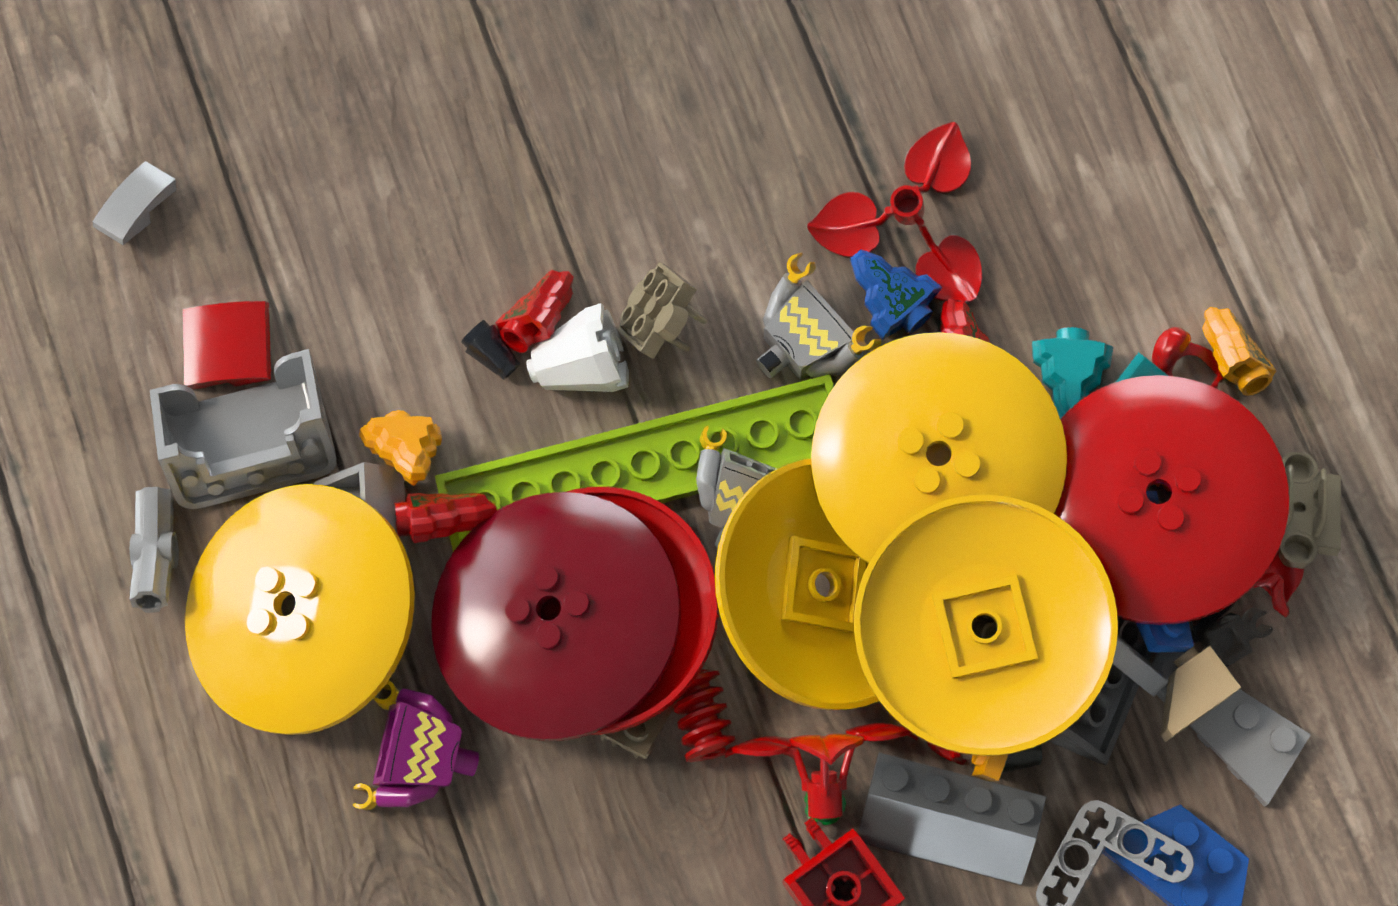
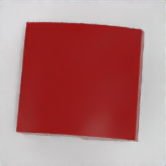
(226, 344)

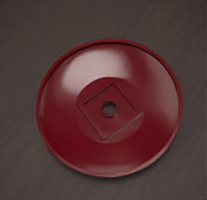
(589, 661)

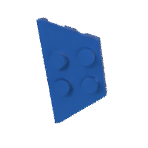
(1218, 866)

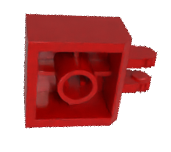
(841, 861)

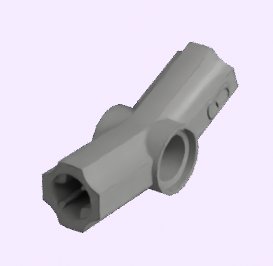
(153, 549)

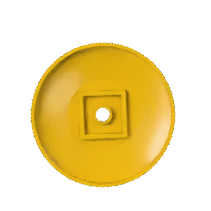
(925, 393)
(997, 562)
(769, 597)
(347, 619)

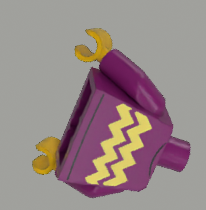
(416, 751)

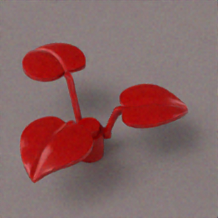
(936, 161)
(824, 787)

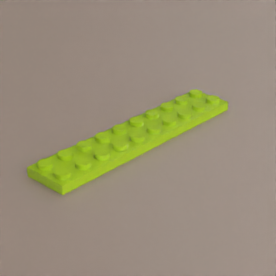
(654, 455)

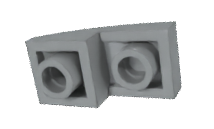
(129, 205)

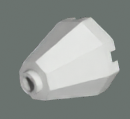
(581, 355)

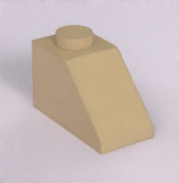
(1195, 689)

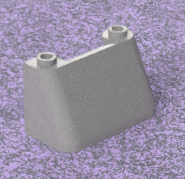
(243, 438)

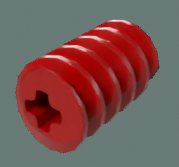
(702, 719)

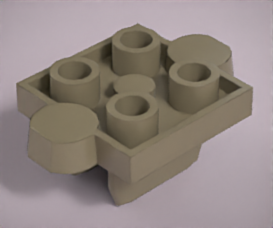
(658, 311)
(1313, 512)

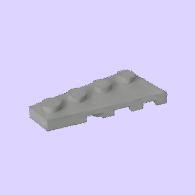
(1246, 735)

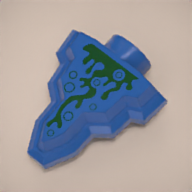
(893, 294)

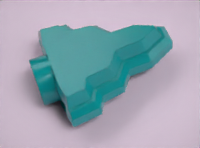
(1071, 365)

